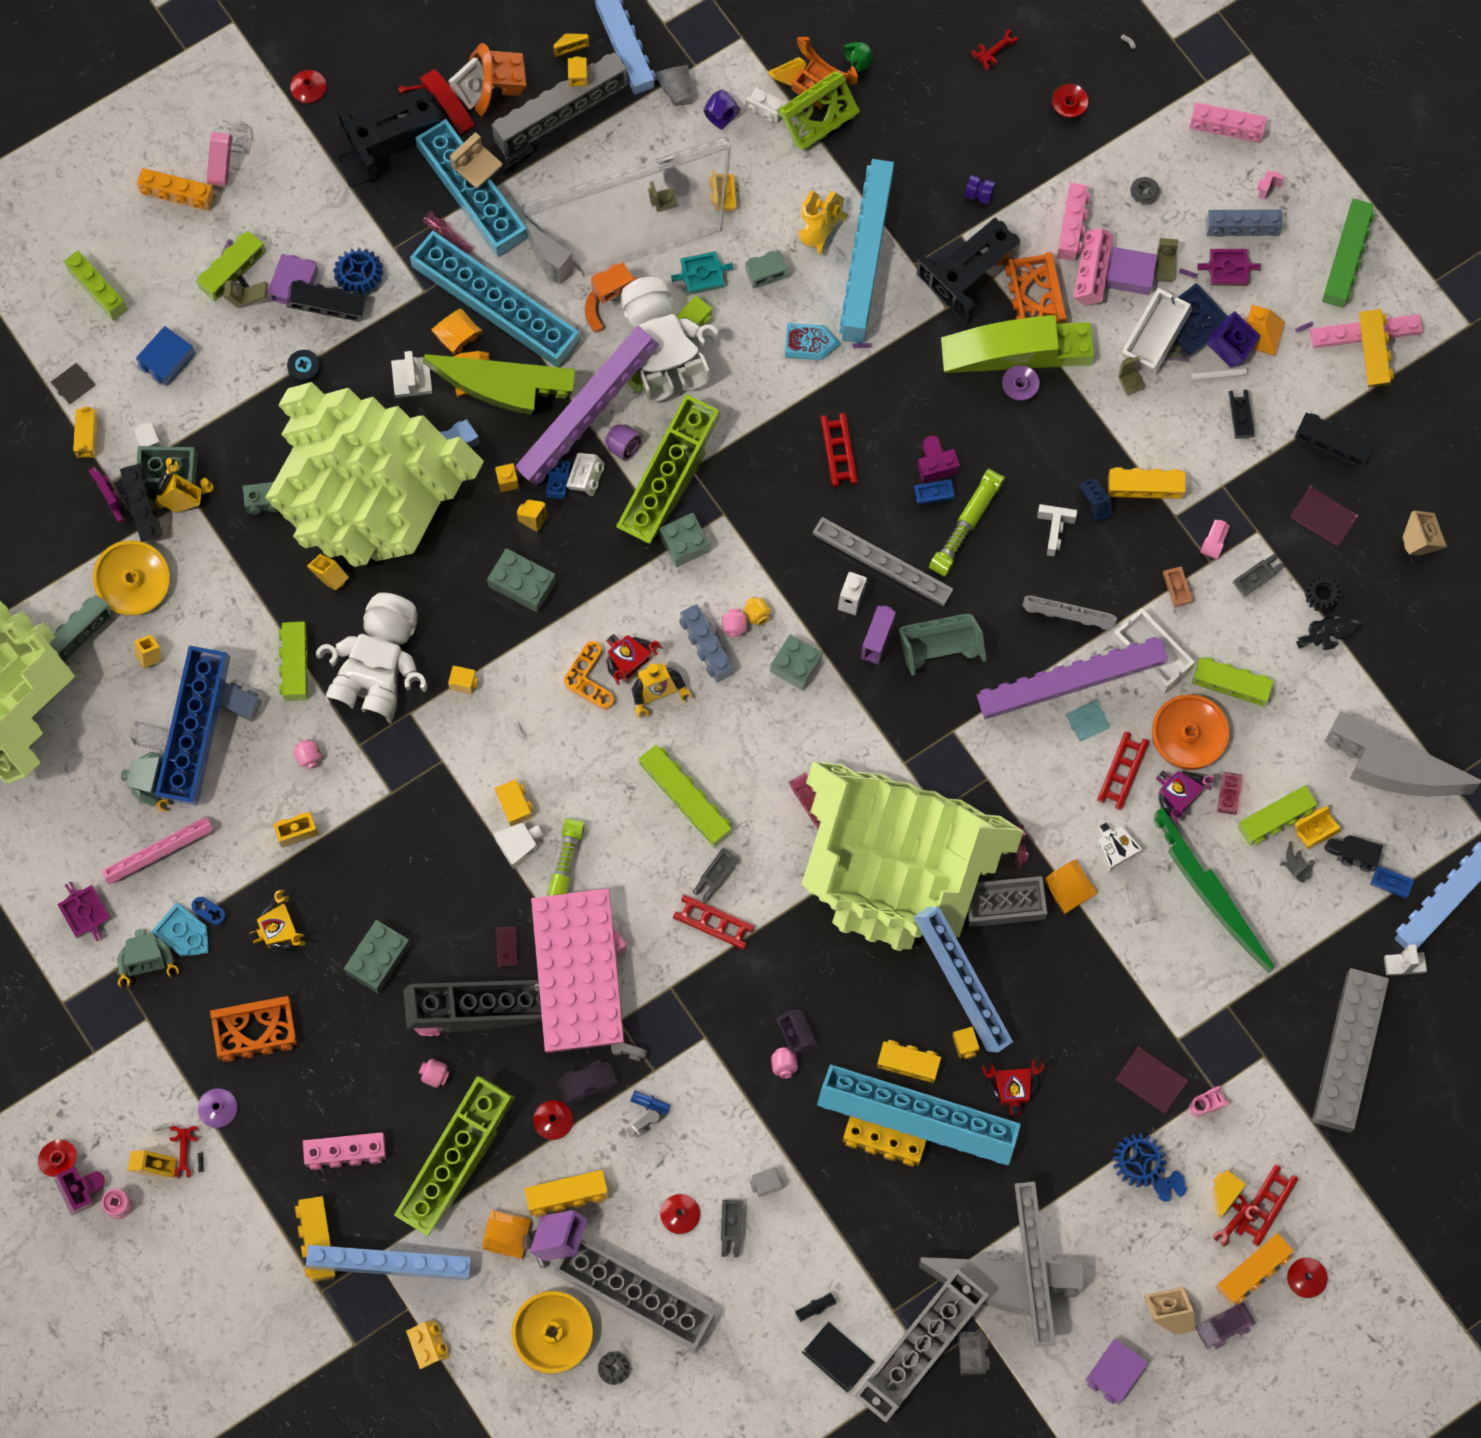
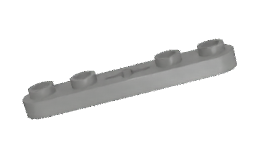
(1068, 611)

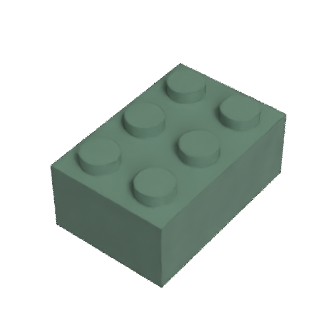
(155, 459)
(521, 580)
(377, 956)

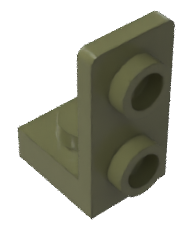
(662, 199)
(1166, 259)
(244, 296)
(1129, 376)

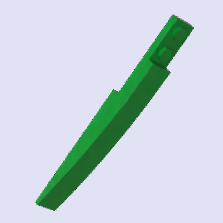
(1211, 891)

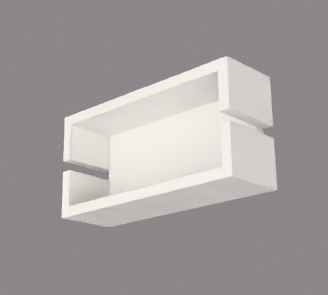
(1157, 330)
(1143, 627)

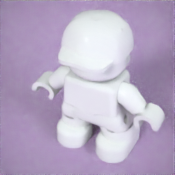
(649, 305)
(376, 658)

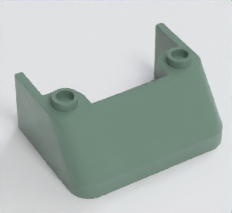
(941, 638)

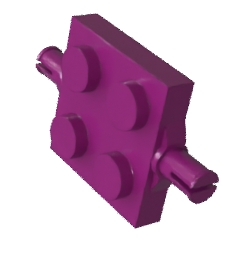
(1229, 267)
(108, 493)
(84, 911)

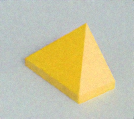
(570, 43)
(787, 71)

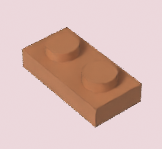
(1177, 587)

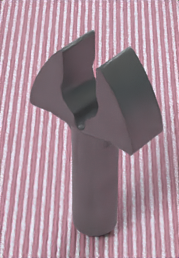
(527, 1245)

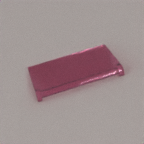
(1324, 516)
(1151, 1080)

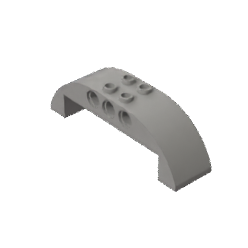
(921, 1345)

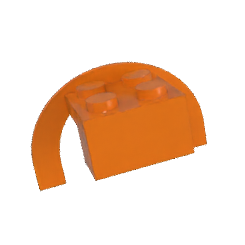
(499, 70)
(816, 71)
(604, 288)

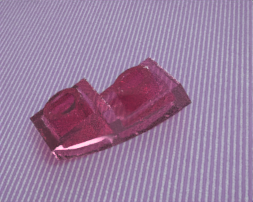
(1229, 793)
(1021, 855)
(506, 946)

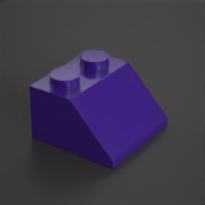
(1233, 339)

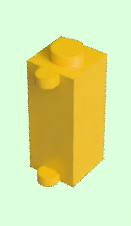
(85, 432)

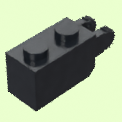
(1355, 852)

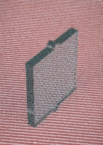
(1087, 720)

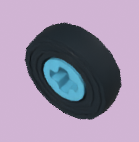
(300, 374)

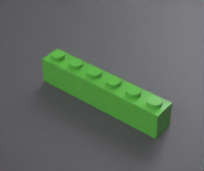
(1348, 252)

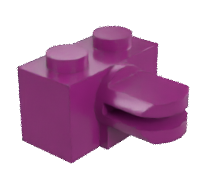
(936, 463)
(77, 1189)

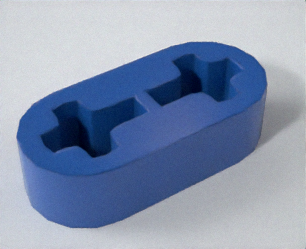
(206, 914)

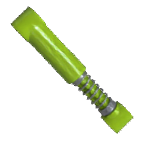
(989, 486)
(571, 834)

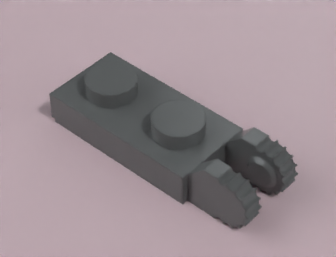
(1257, 575)
(716, 873)
(731, 1225)

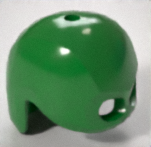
(861, 53)

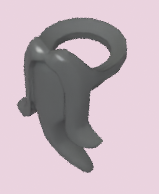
(1297, 866)

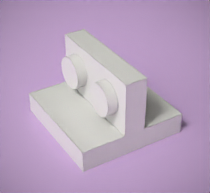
(468, 83)
(411, 376)

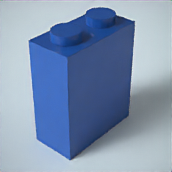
(165, 356)

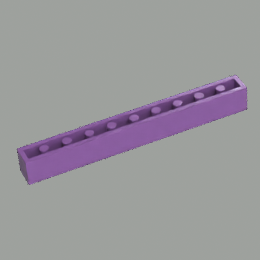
(587, 405)
(1072, 678)

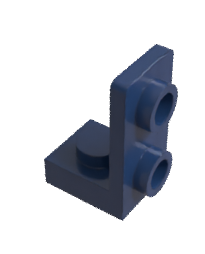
(1098, 498)

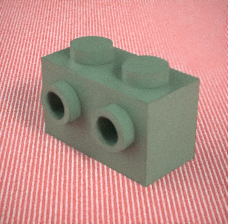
(766, 268)
(255, 498)

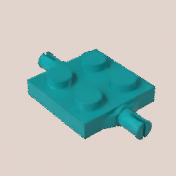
(702, 272)

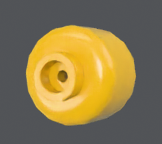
(757, 611)

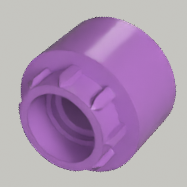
(624, 441)

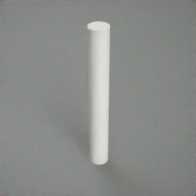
(1218, 374)

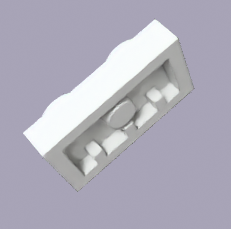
(764, 105)
(585, 473)

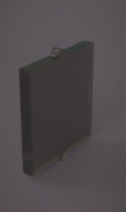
(72, 383)

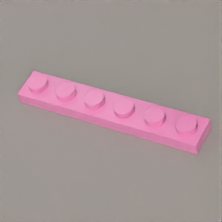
(1351, 332)
(157, 850)

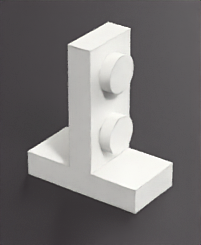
(1058, 517)
(1405, 963)

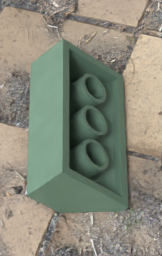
(80, 627)

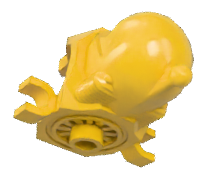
(820, 224)

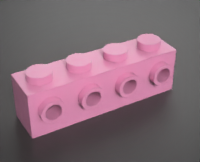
(1228, 122)
(1072, 222)
(1093, 266)
(344, 1150)

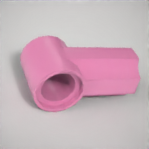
(1214, 542)

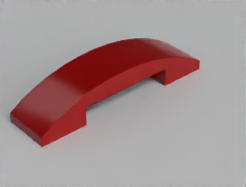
(448, 101)

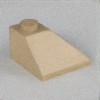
(1423, 534)
(1171, 1310)

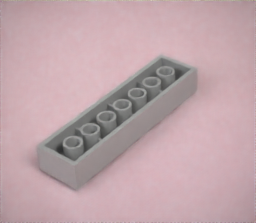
(559, 104)
(1350, 1050)
(636, 1295)

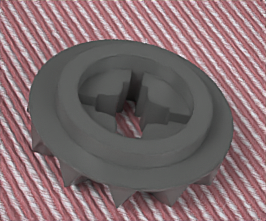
(1144, 183)
(620, 1375)

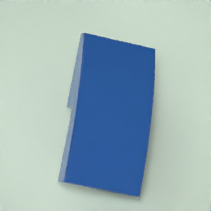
(557, 480)

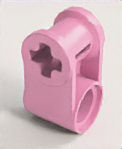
(1211, 1100)

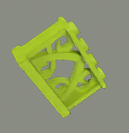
(833, 117)

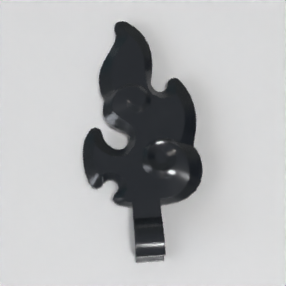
(1321, 630)

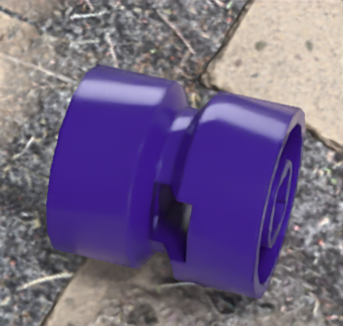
(979, 189)

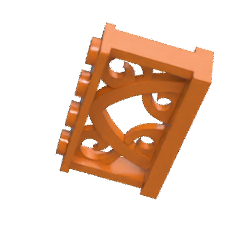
(1049, 272)
(229, 1016)

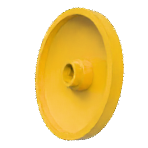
(131, 577)

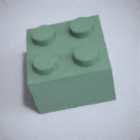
(684, 540)
(796, 662)

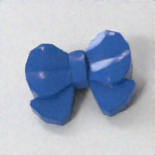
(1163, 1186)

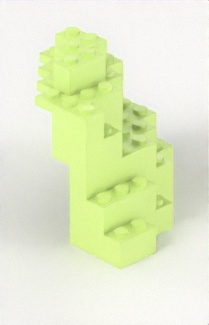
(363, 474)
(28, 680)
(896, 851)

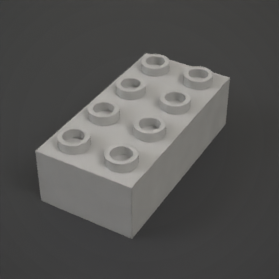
(1007, 902)

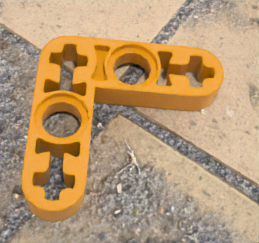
(583, 682)

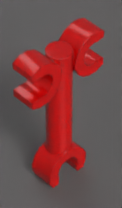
(986, 57)
(183, 1136)
(1243, 1209)

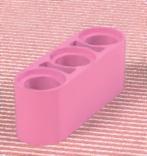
(219, 159)

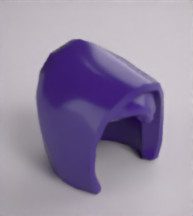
(721, 109)

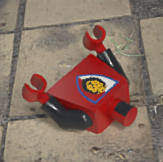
(629, 655)
(1013, 1086)

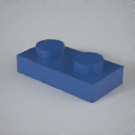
(934, 492)
(1392, 882)

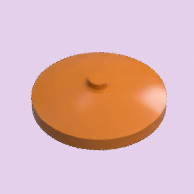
(1190, 732)

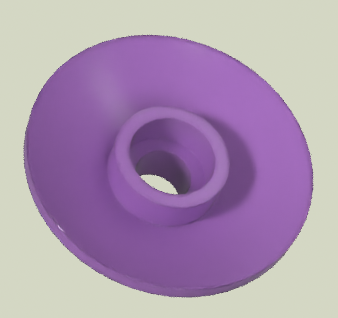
(1020, 375)
(222, 1116)

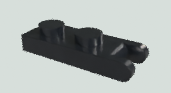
(1241, 415)

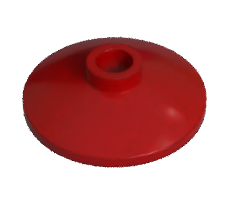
(308, 93)
(1073, 94)
(557, 1129)
(52, 1153)
(684, 1223)
(1302, 1286)

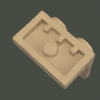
(474, 161)

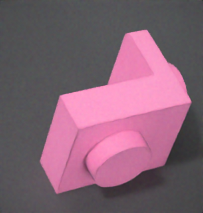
(1270, 178)

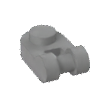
(635, 1052)
(638, 1128)

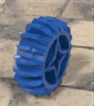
(368, 261)
(1135, 1143)

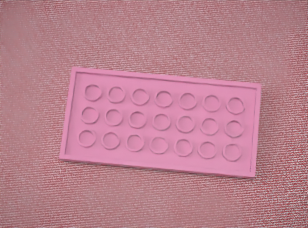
(577, 970)

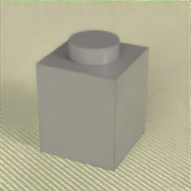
(765, 1182)

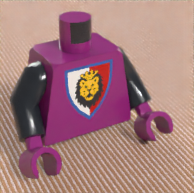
(1181, 791)

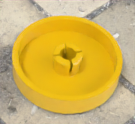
(549, 1311)

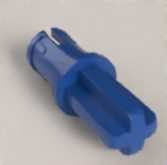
(650, 1102)

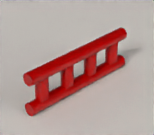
(830, 442)
(1119, 759)
(725, 919)
(1279, 1202)

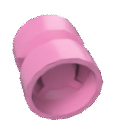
(116, 1204)

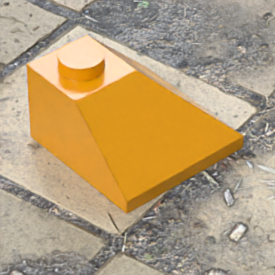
(1269, 328)

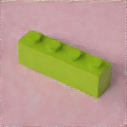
(230, 265)
(95, 285)
(294, 661)
(1232, 681)
(1277, 815)

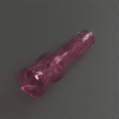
(441, 228)

